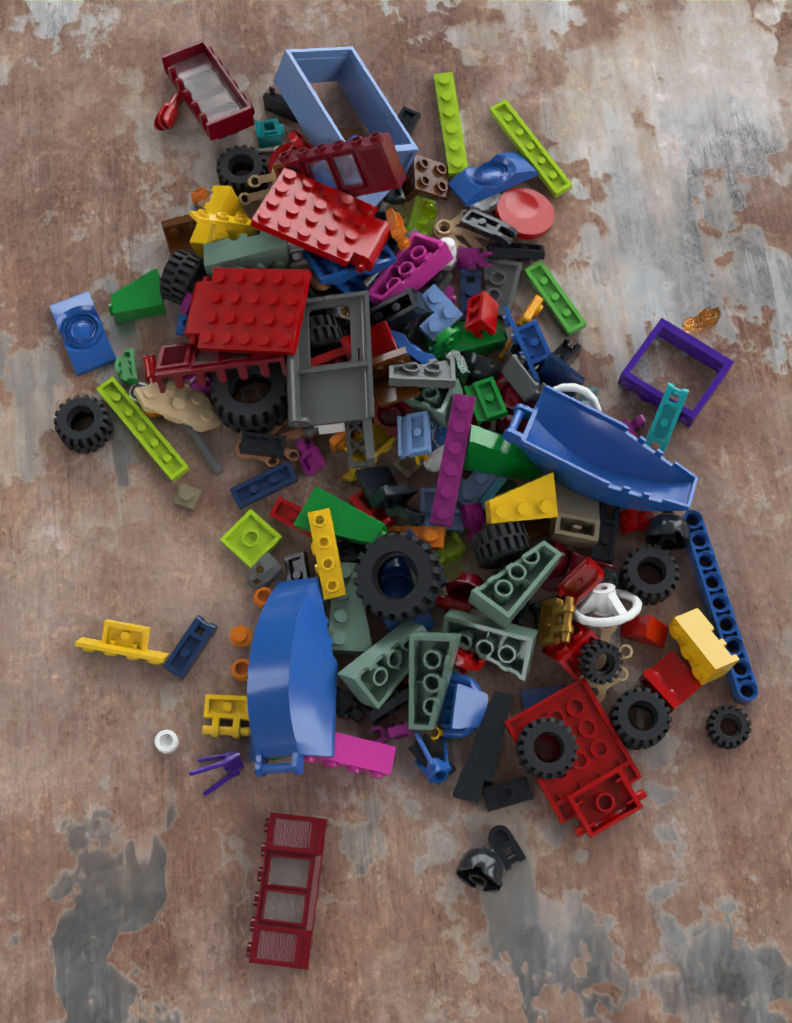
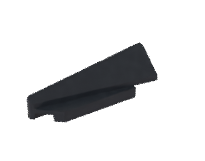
(485, 751)

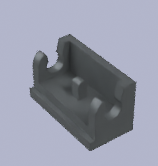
(521, 379)

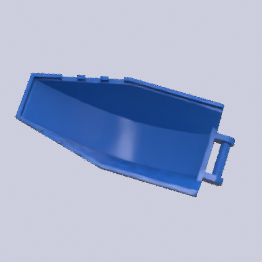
(598, 455)
(291, 680)

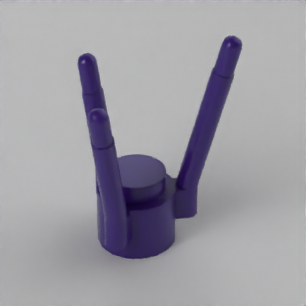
(230, 761)

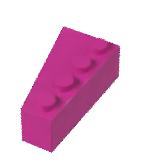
(412, 269)
(358, 756)

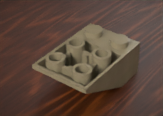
(576, 521)

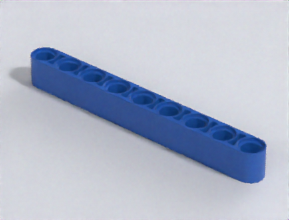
(716, 616)

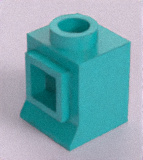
(269, 132)

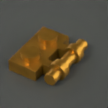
(550, 621)

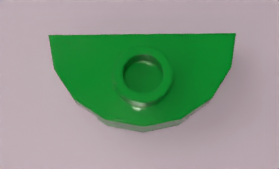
(445, 340)
(126, 367)

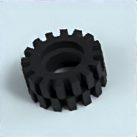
(611, 665)
(716, 734)

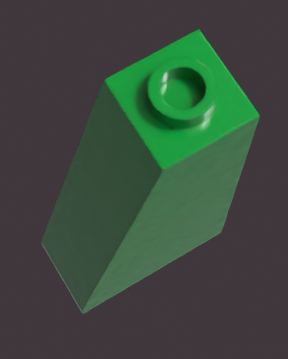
(471, 343)
(493, 455)
(347, 520)

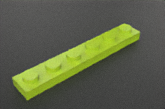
(450, 123)
(530, 148)
(143, 429)

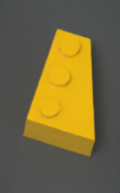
(223, 201)
(526, 502)
(701, 647)

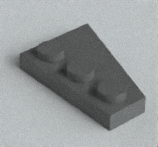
(502, 282)
(430, 374)

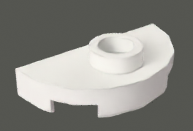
(487, 204)

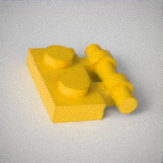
(226, 708)

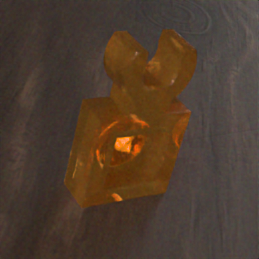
(704, 319)

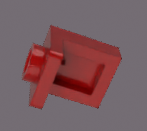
(634, 520)

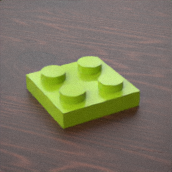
(251, 538)

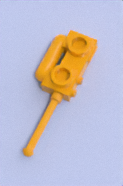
(532, 309)

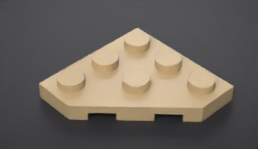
(179, 405)

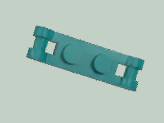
(666, 417)

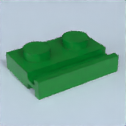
(488, 402)

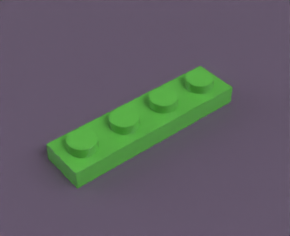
(555, 298)

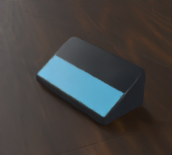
(498, 487)

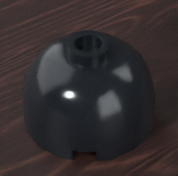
(481, 368)
(668, 530)
(482, 868)

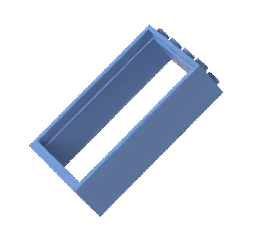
(342, 65)

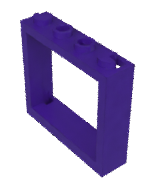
(692, 347)

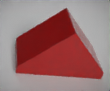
(645, 630)

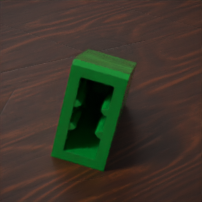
(138, 299)

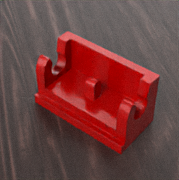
(481, 314)
(361, 502)
(581, 580)

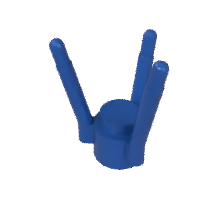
(436, 769)

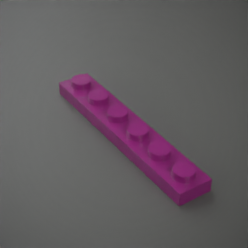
(452, 460)

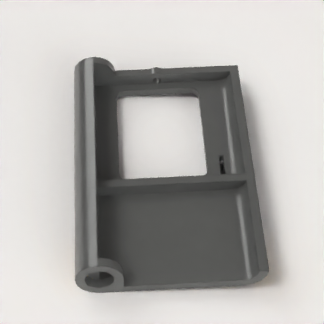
(334, 390)

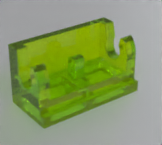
(423, 215)
(452, 550)

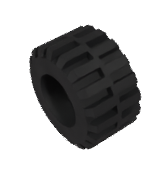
(241, 159)
(181, 275)
(324, 334)
(81, 408)
(500, 544)
(661, 562)
(651, 703)
(565, 741)

